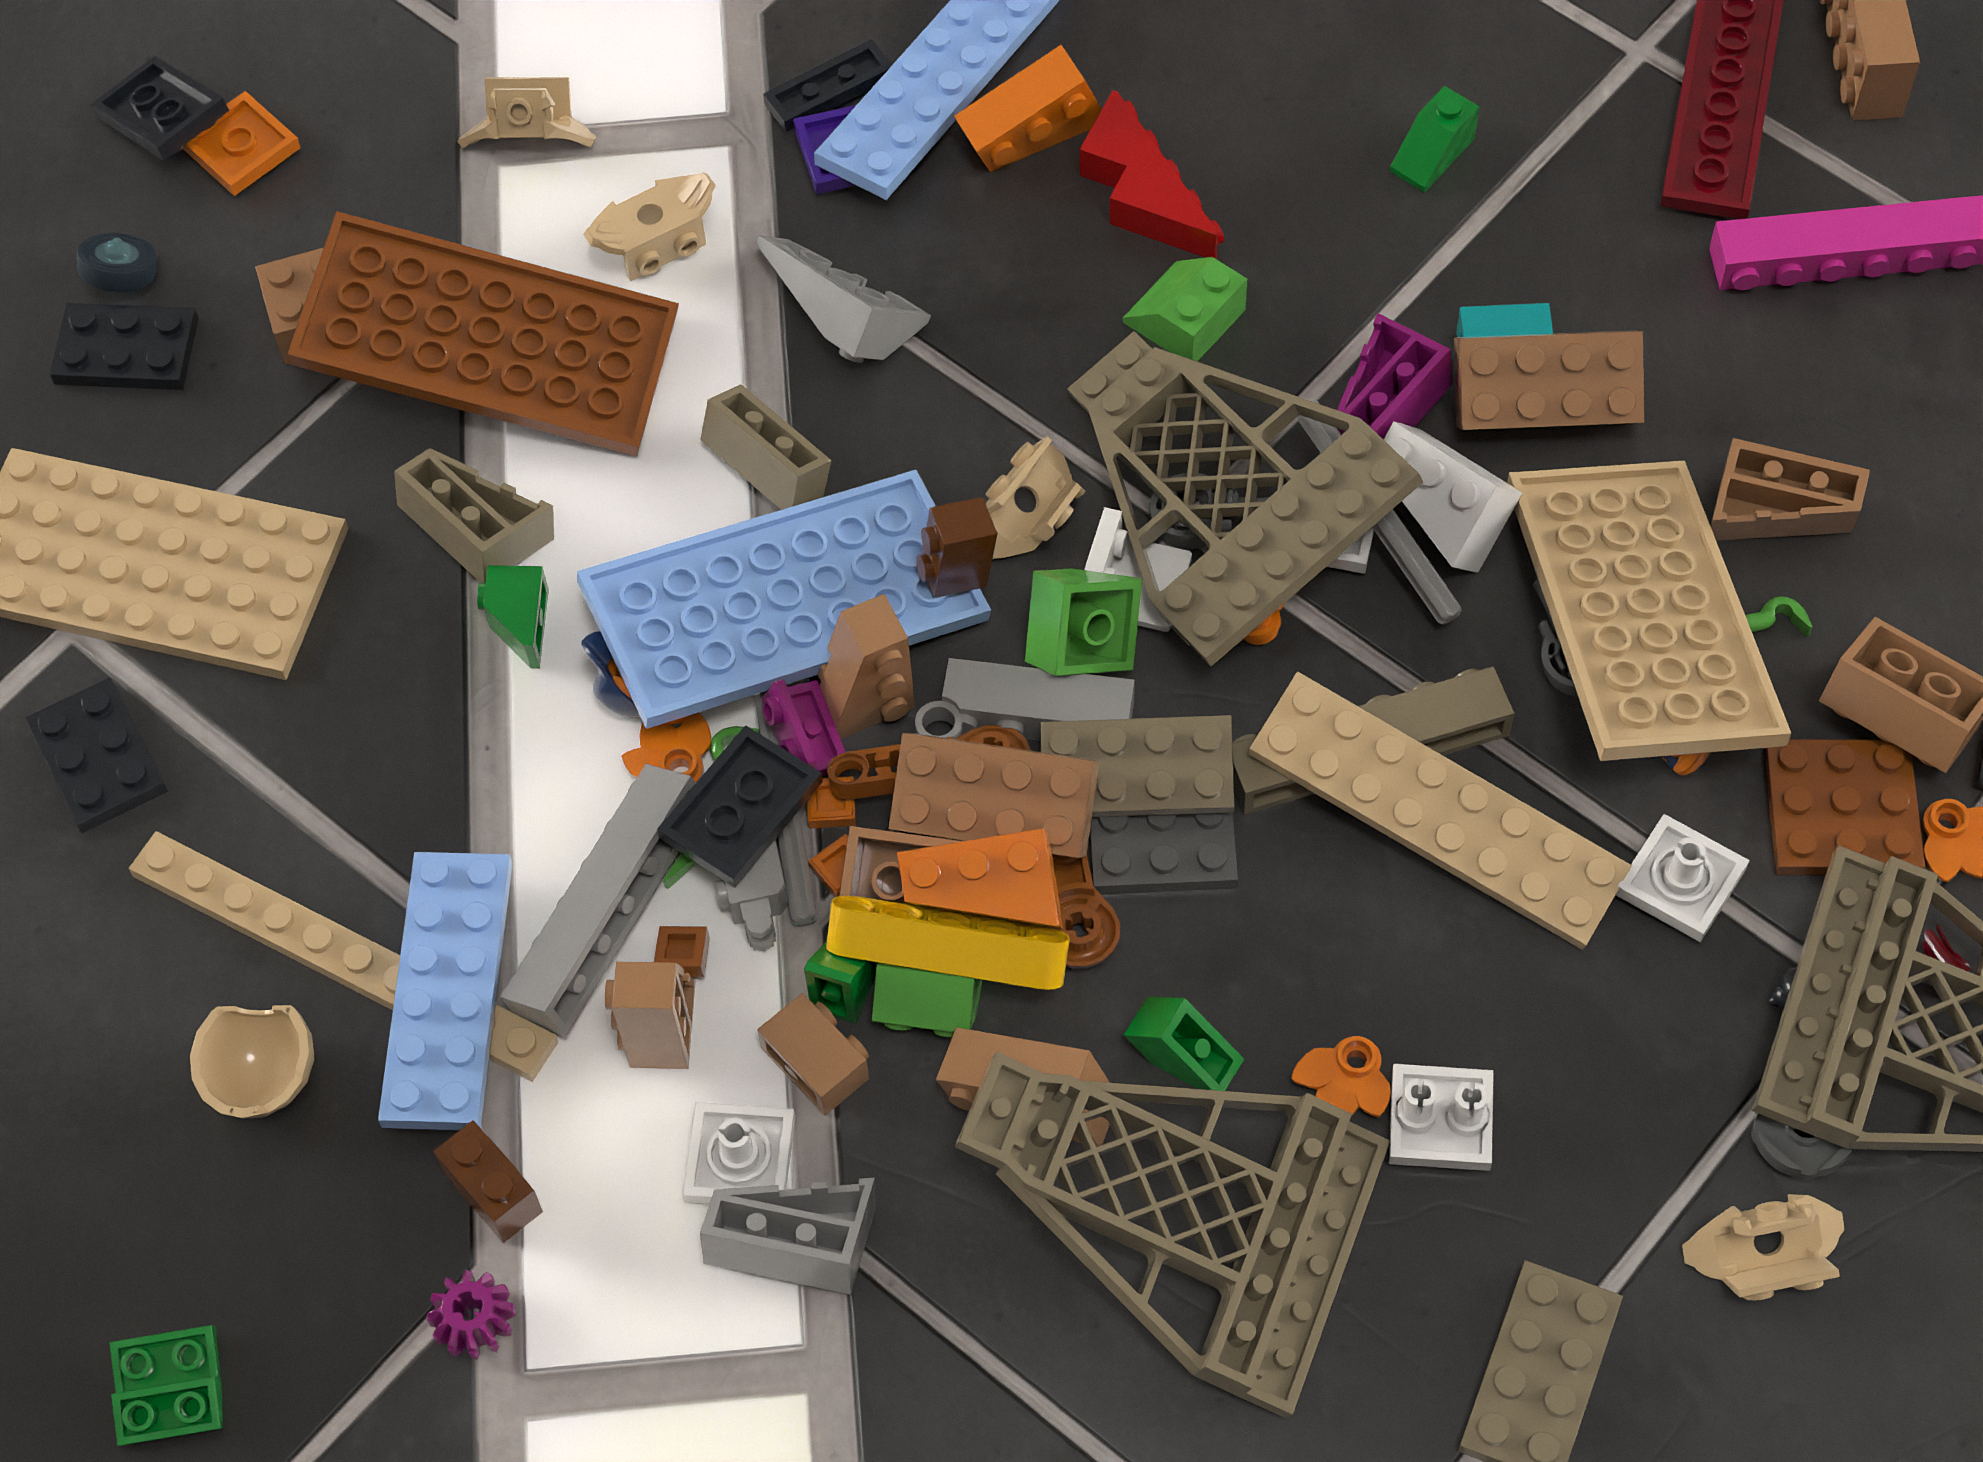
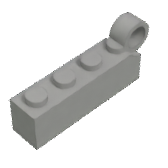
(1022, 698)

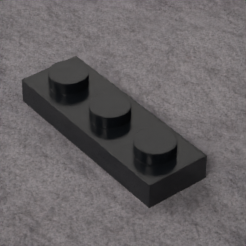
(827, 84)

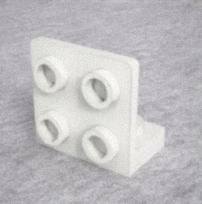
(1114, 554)

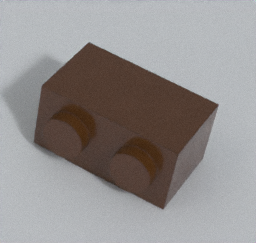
(957, 547)
(488, 1181)

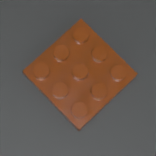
(1844, 797)

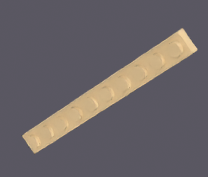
(314, 940)

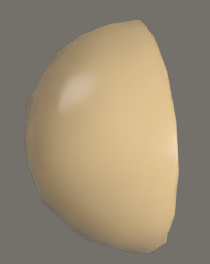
(251, 1059)

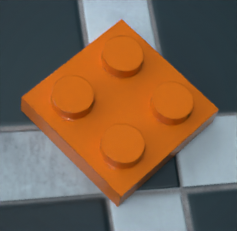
(242, 144)

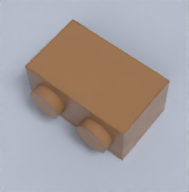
(815, 1053)

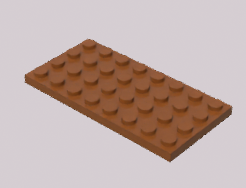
(484, 333)

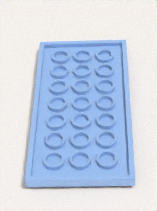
(764, 595)

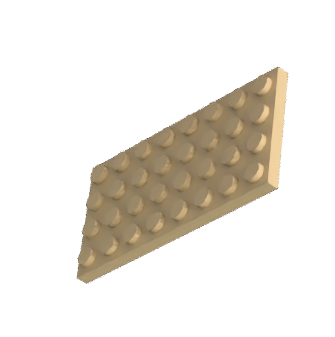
(160, 563)
(1646, 612)

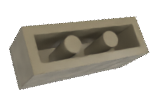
(764, 448)

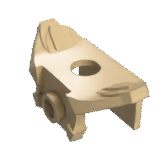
(528, 109)
(655, 224)
(1047, 475)
(1808, 1235)

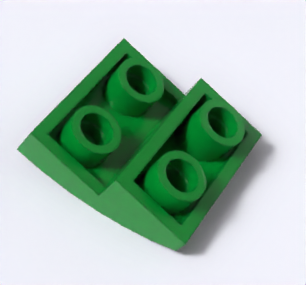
(166, 1385)

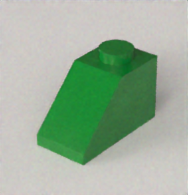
(1436, 139)
(516, 608)
(839, 983)
(1183, 1043)

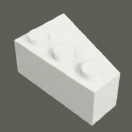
(1458, 500)

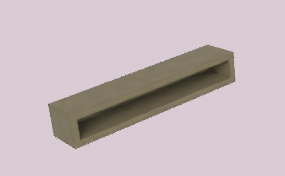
(1439, 715)

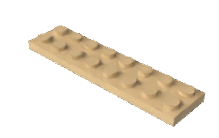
(1440, 810)

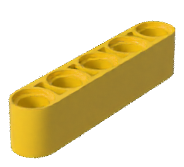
(947, 942)

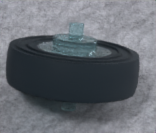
(116, 262)

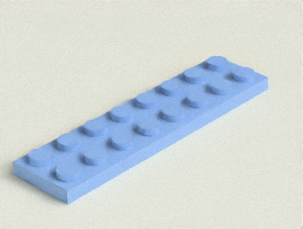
(926, 89)

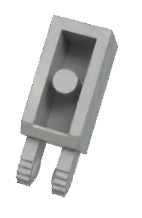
(757, 899)

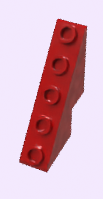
(1147, 186)

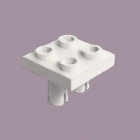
(1441, 1117)

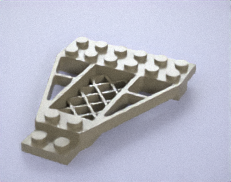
(1279, 540)
(1847, 1006)
(1285, 1262)

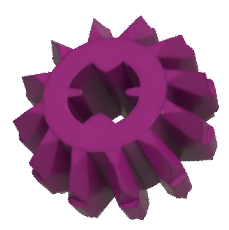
(481, 1330)

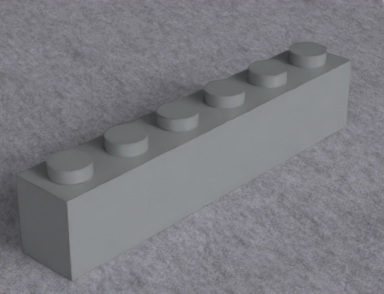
(598, 906)

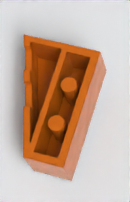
(1030, 111)
(986, 877)

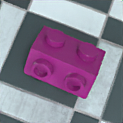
(802, 723)

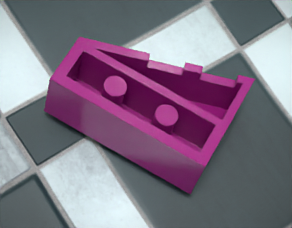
(1397, 377)

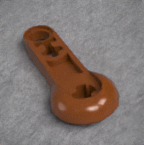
(887, 756)
(1084, 905)

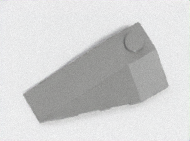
(840, 305)

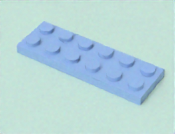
(446, 991)

